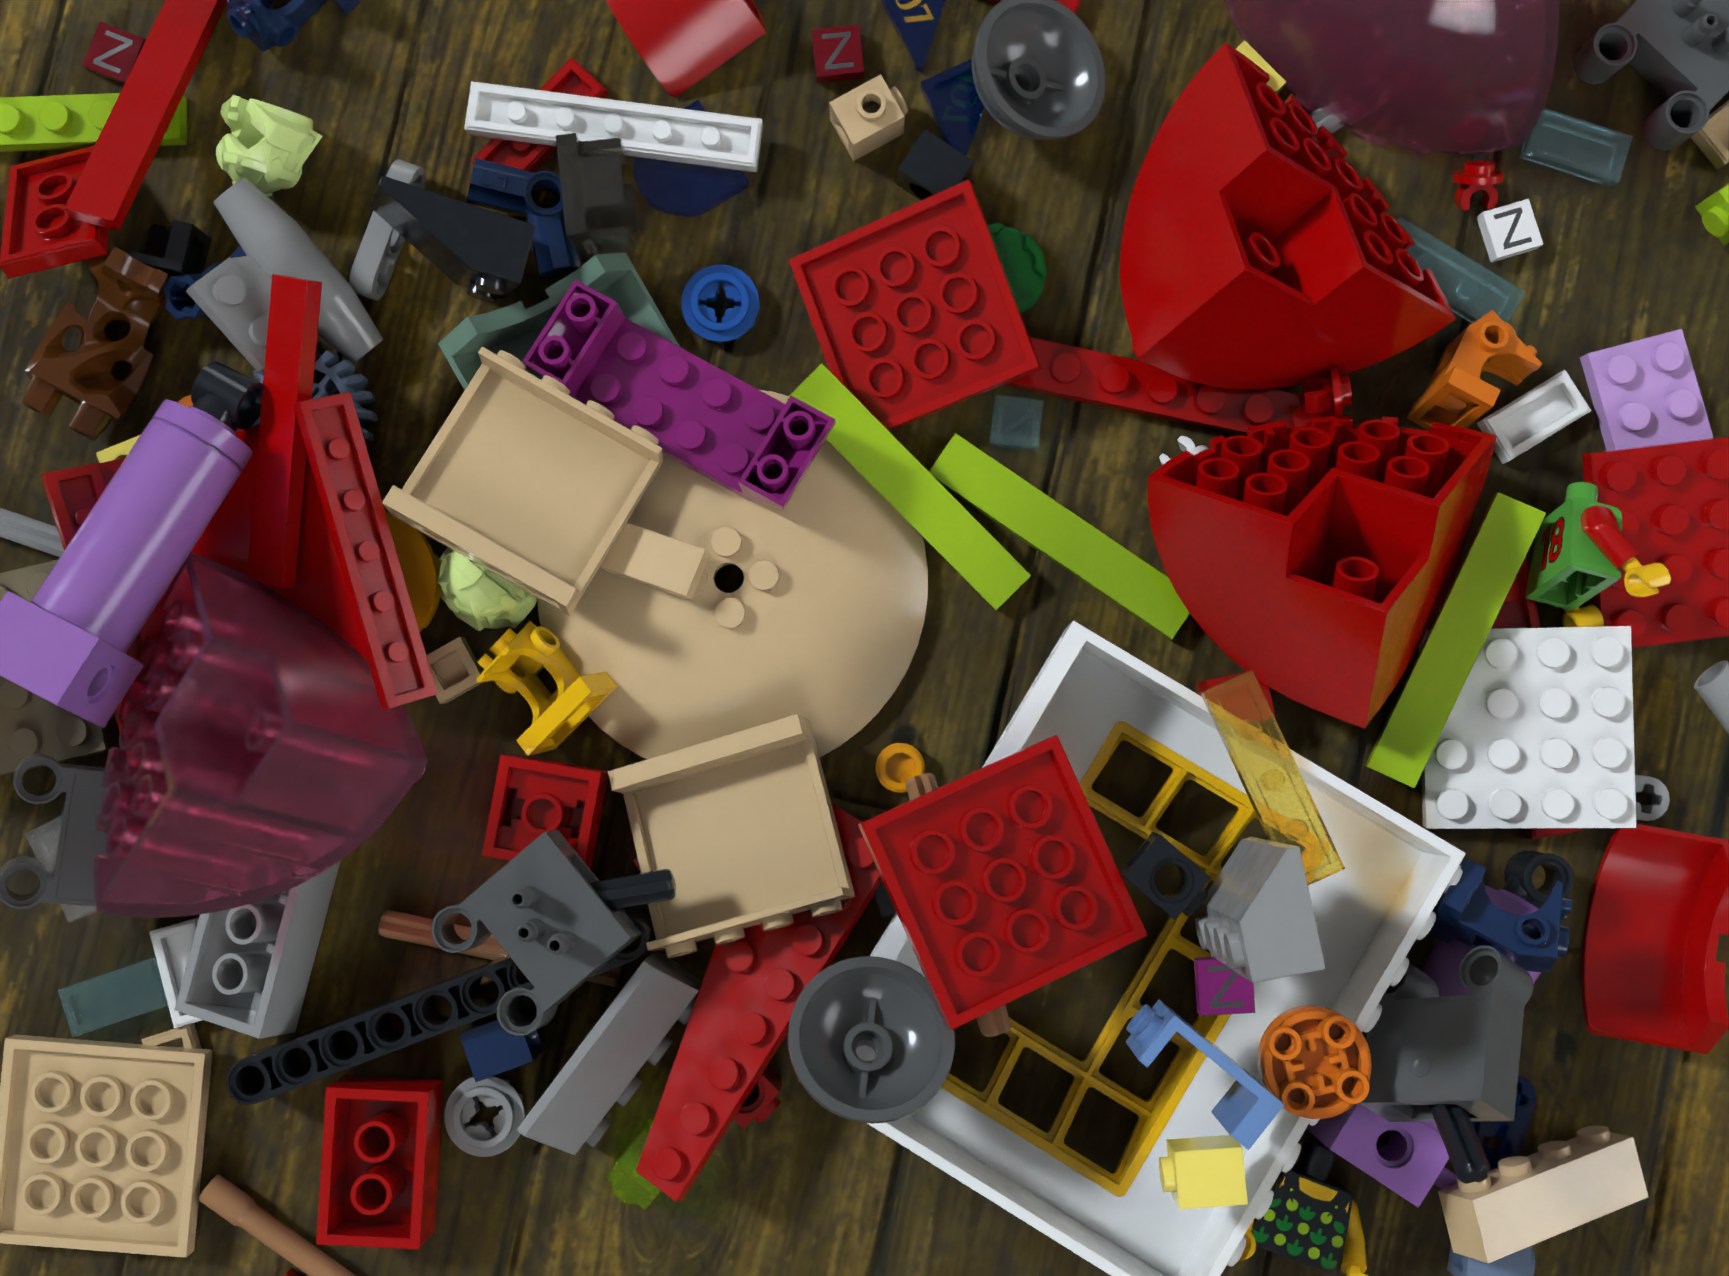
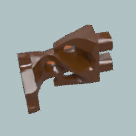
(125, 293)

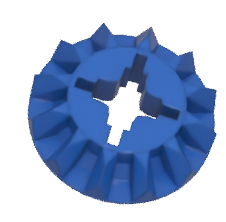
(704, 288)

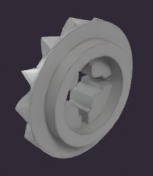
(480, 1138)

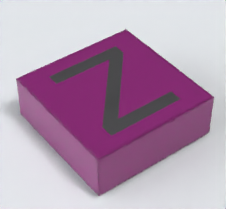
(1221, 989)

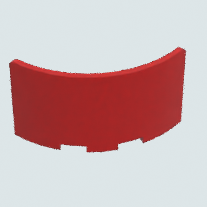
(687, 37)
(1656, 940)

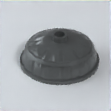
(1038, 69)
(875, 1006)

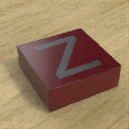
(112, 53)
(837, 53)

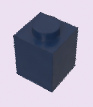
(494, 1050)

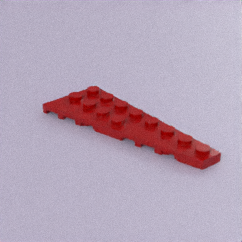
(742, 1022)

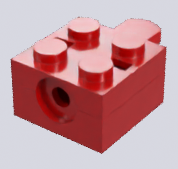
(545, 799)

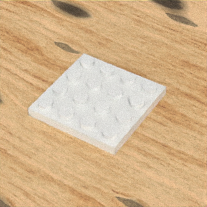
(1538, 735)

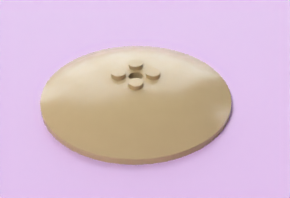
(812, 632)

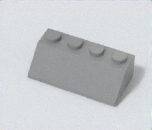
(1261, 913)
(256, 960)
(611, 1056)

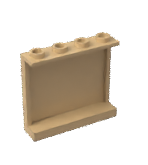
(528, 481)
(740, 830)

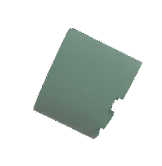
(517, 328)

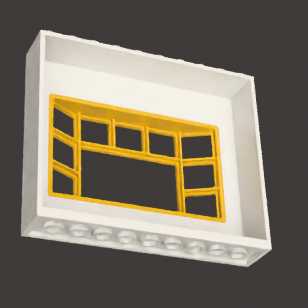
(1365, 925)

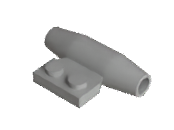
(240, 287)

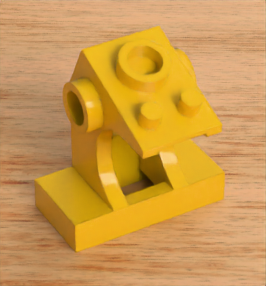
(556, 714)

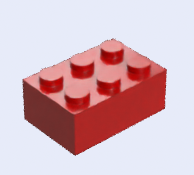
(380, 1162)

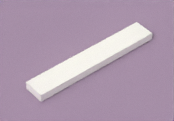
(643, 128)

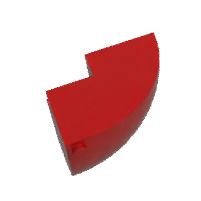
(1262, 247)
(1320, 548)

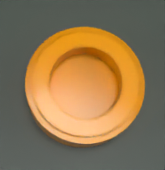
(897, 764)

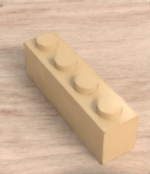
(1543, 1194)

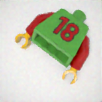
(1583, 553)

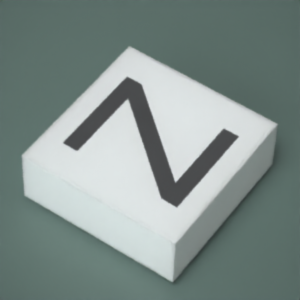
(1509, 230)

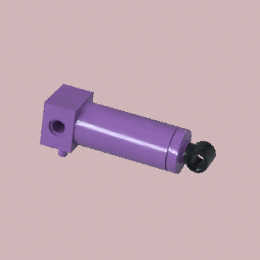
(129, 549)
(1412, 1154)

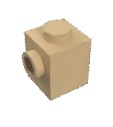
(868, 116)

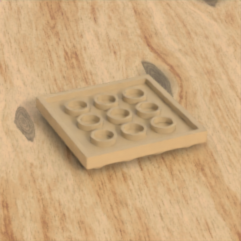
(101, 1144)

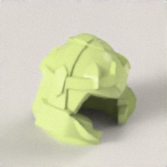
(265, 144)
(480, 595)

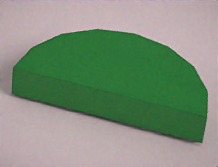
(1022, 263)

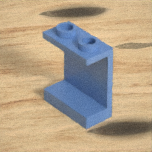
(1246, 1105)

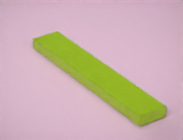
(913, 490)
(1060, 535)
(1455, 639)

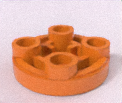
(1314, 1062)

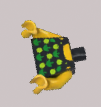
(1312, 1218)

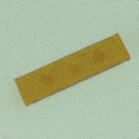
(1270, 773)

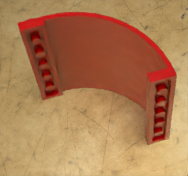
(345, 550)

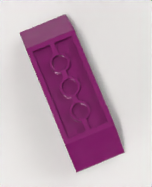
(686, 403)

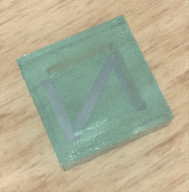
(1016, 422)

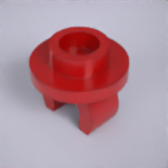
(1474, 177)
(1326, 393)

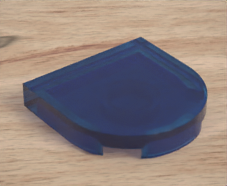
(686, 187)

